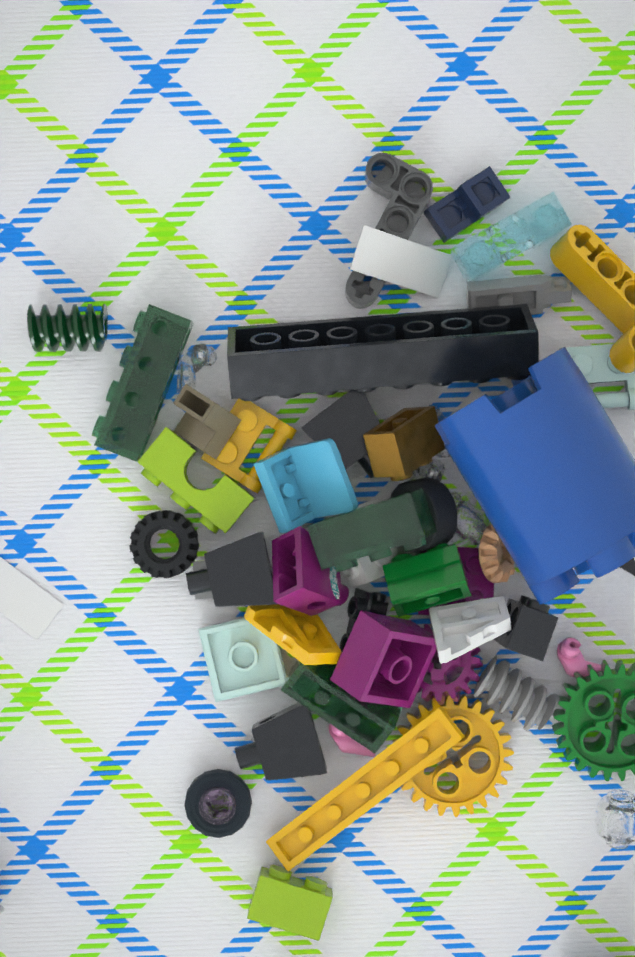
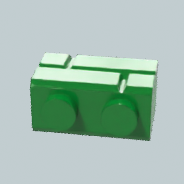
(426, 579)

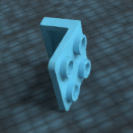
(305, 483)

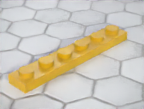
(365, 788)

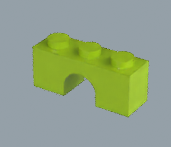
(168, 463)

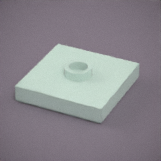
(241, 659)

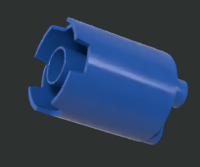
(549, 475)

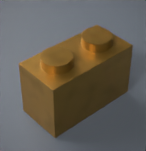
(403, 443)

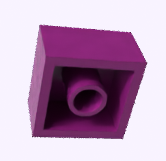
(384, 660)

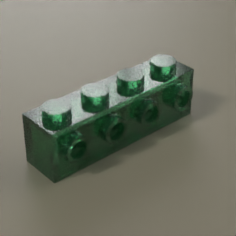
(143, 383)

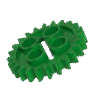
(579, 718)

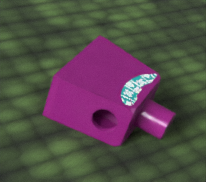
(299, 578)

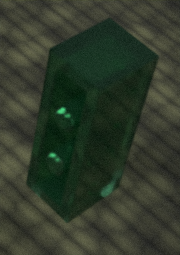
(372, 531)
(362, 721)

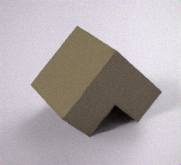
(205, 422)

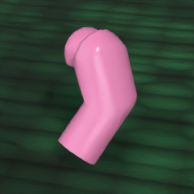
(572, 658)
(347, 744)

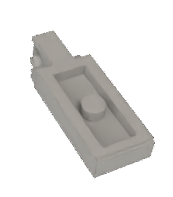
(535, 291)

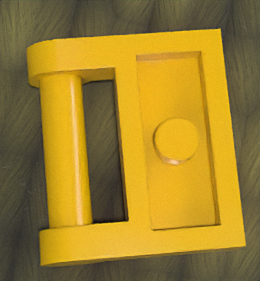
(243, 439)

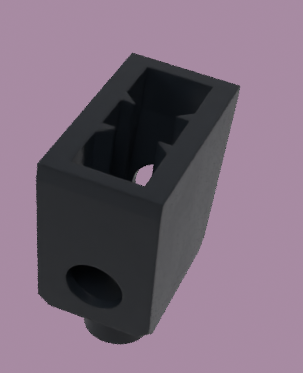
(345, 424)
(236, 574)
(284, 745)

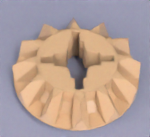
(494, 557)

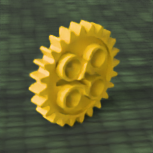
(471, 783)

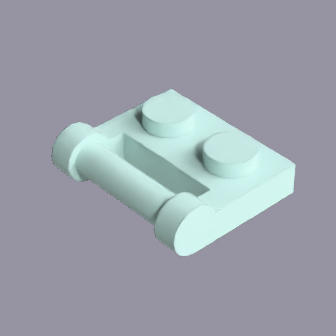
(597, 368)

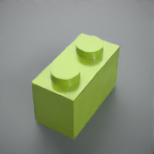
(290, 902)

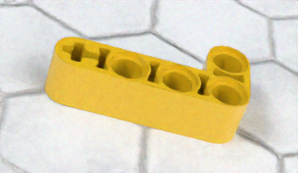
(604, 282)

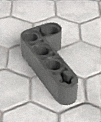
(399, 204)

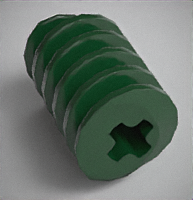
(67, 328)

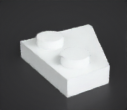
(468, 625)

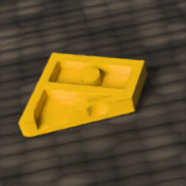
(295, 632)

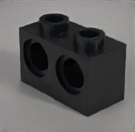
(530, 628)

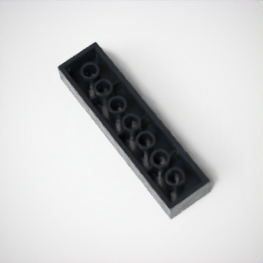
(381, 352)

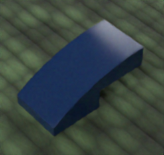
(466, 204)

